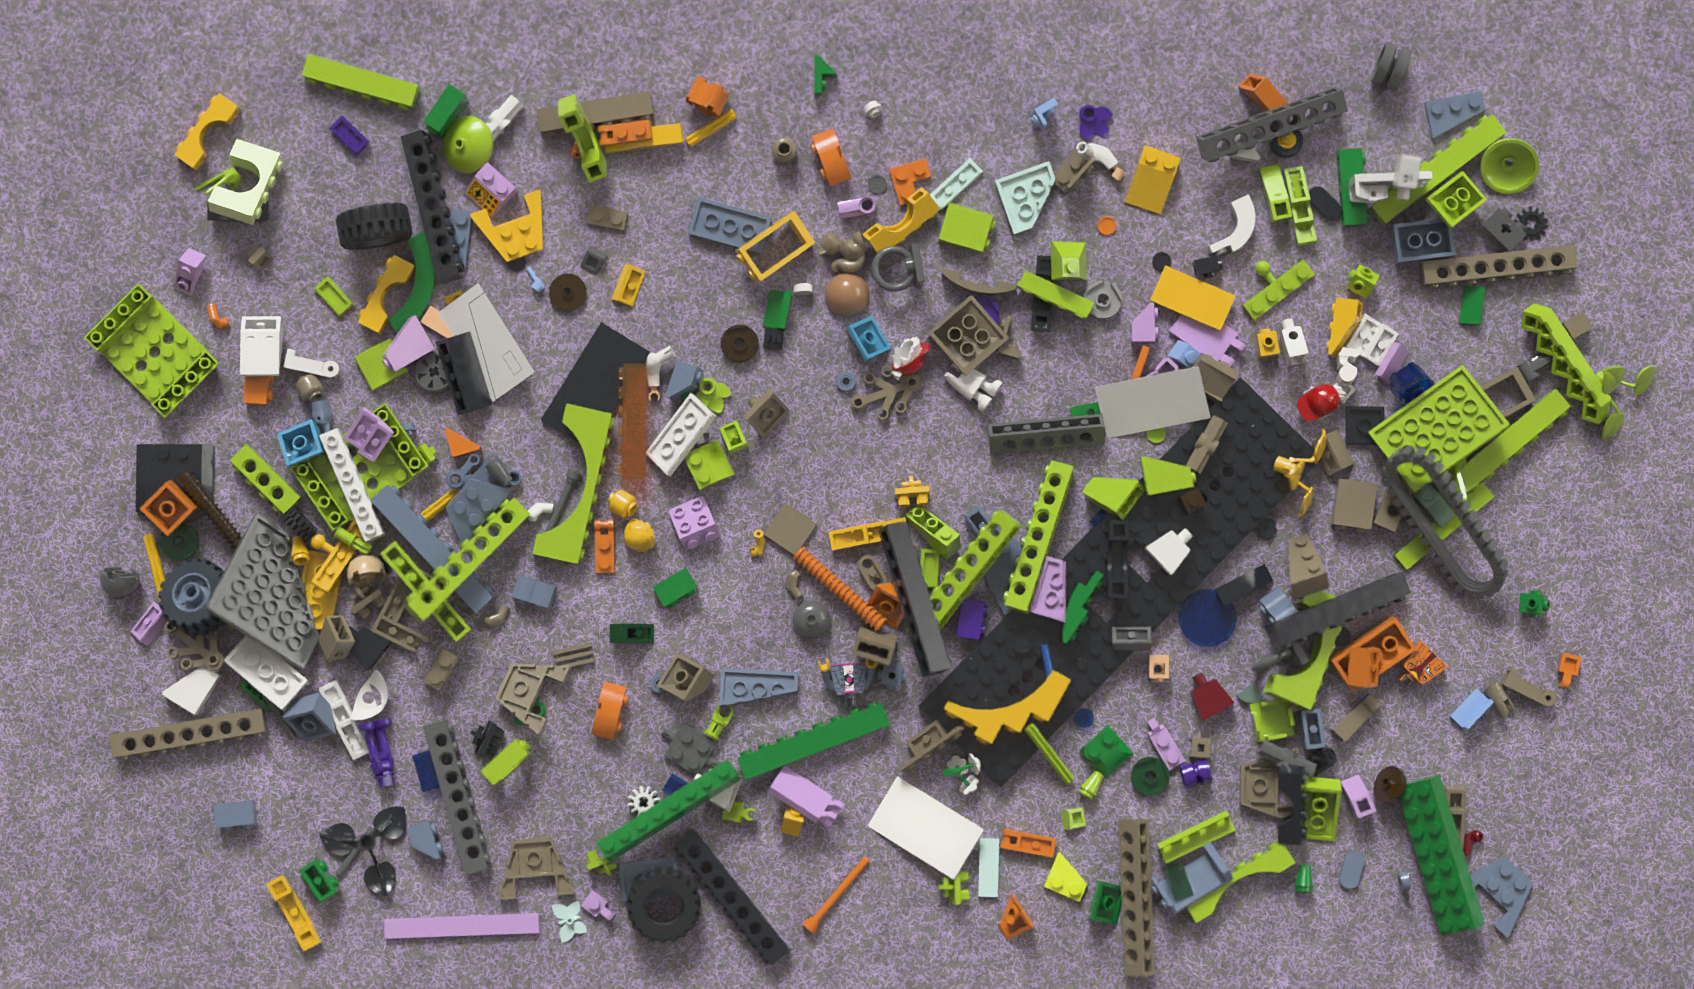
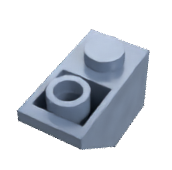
(424, 839)

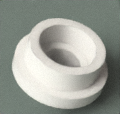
(872, 109)

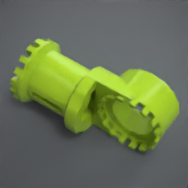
(718, 720)

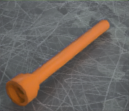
(812, 923)

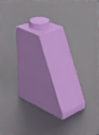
(407, 345)

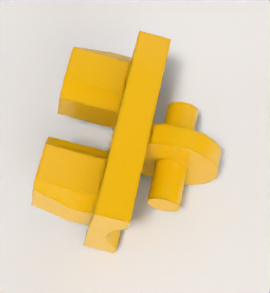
(903, 494)

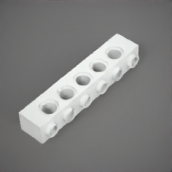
(352, 485)

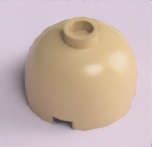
(365, 570)

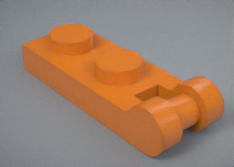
(625, 133)
(604, 547)
(1029, 843)

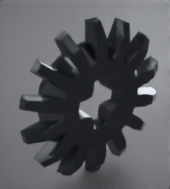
(1539, 222)

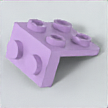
(694, 523)

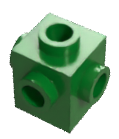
(1528, 606)

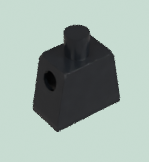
(368, 647)

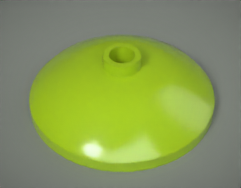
(475, 148)
(1513, 176)

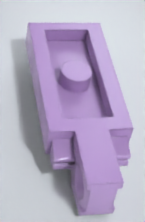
(1165, 745)

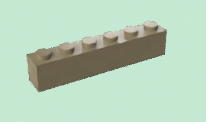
(601, 112)

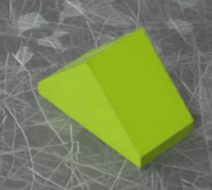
(733, 437)

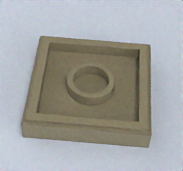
(790, 529)

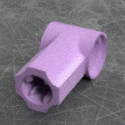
(854, 207)

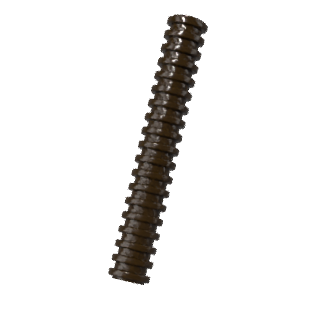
(210, 508)

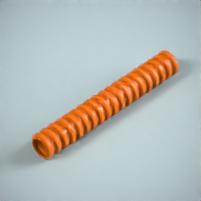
(839, 589)

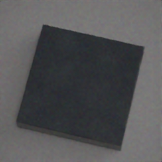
(1360, 421)

